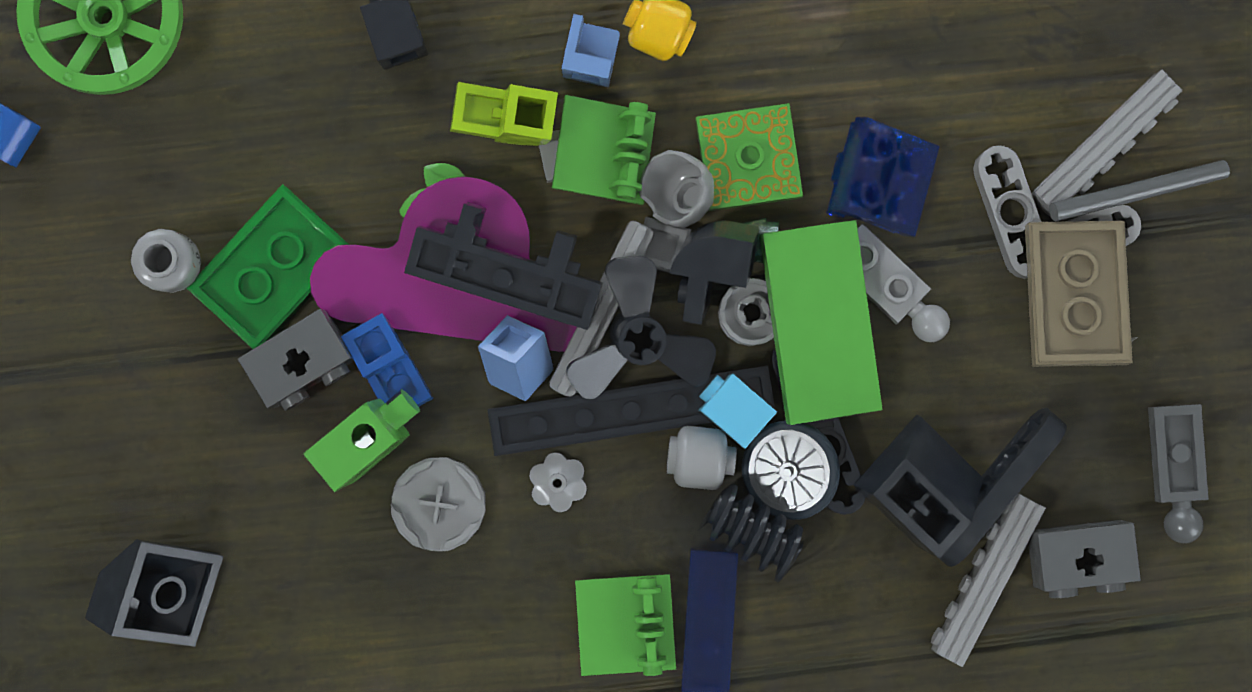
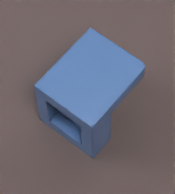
(590, 52)
(516, 358)

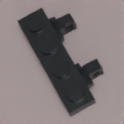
(467, 264)

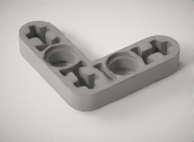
(1015, 174)

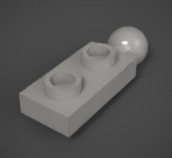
(898, 289)

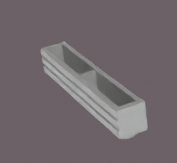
(1108, 140)
(987, 580)

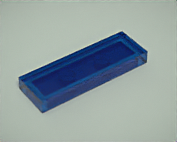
(709, 621)

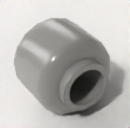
(165, 260)
(700, 458)

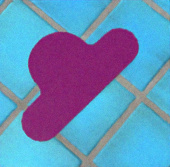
(366, 281)

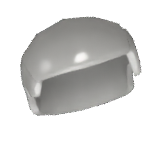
(677, 188)

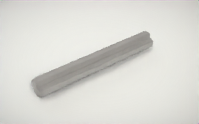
(632, 243)

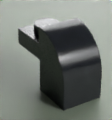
(710, 254)

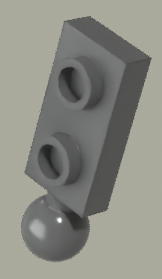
(1179, 467)

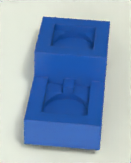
(385, 361)

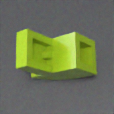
(509, 116)

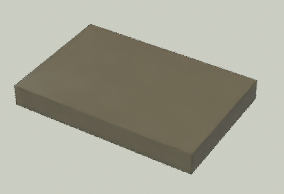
(1078, 293)

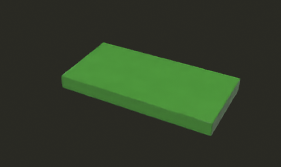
(821, 322)

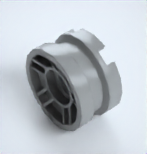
(734, 321)

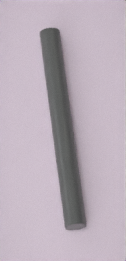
(1139, 190)

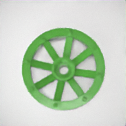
(89, 21)

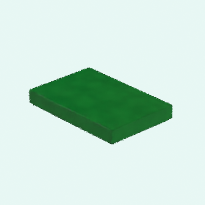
(266, 268)

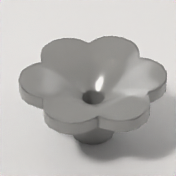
(570, 474)

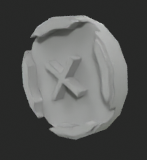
(438, 504)

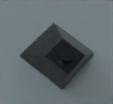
(155, 593)

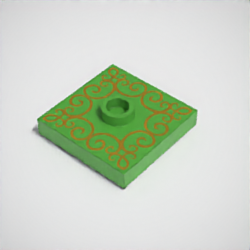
(750, 156)

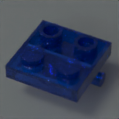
(882, 176)

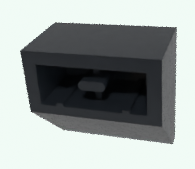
(923, 487)

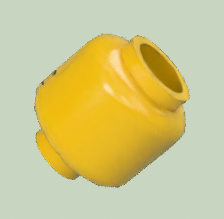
(659, 27)

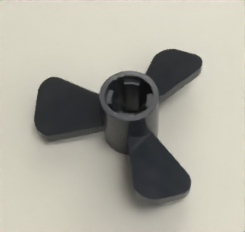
(633, 286)

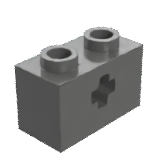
(272, 362)
(1112, 561)

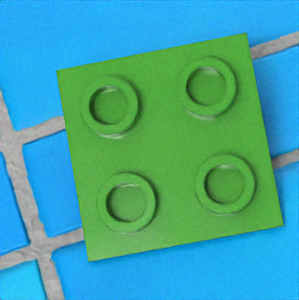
(603, 149)
(625, 625)

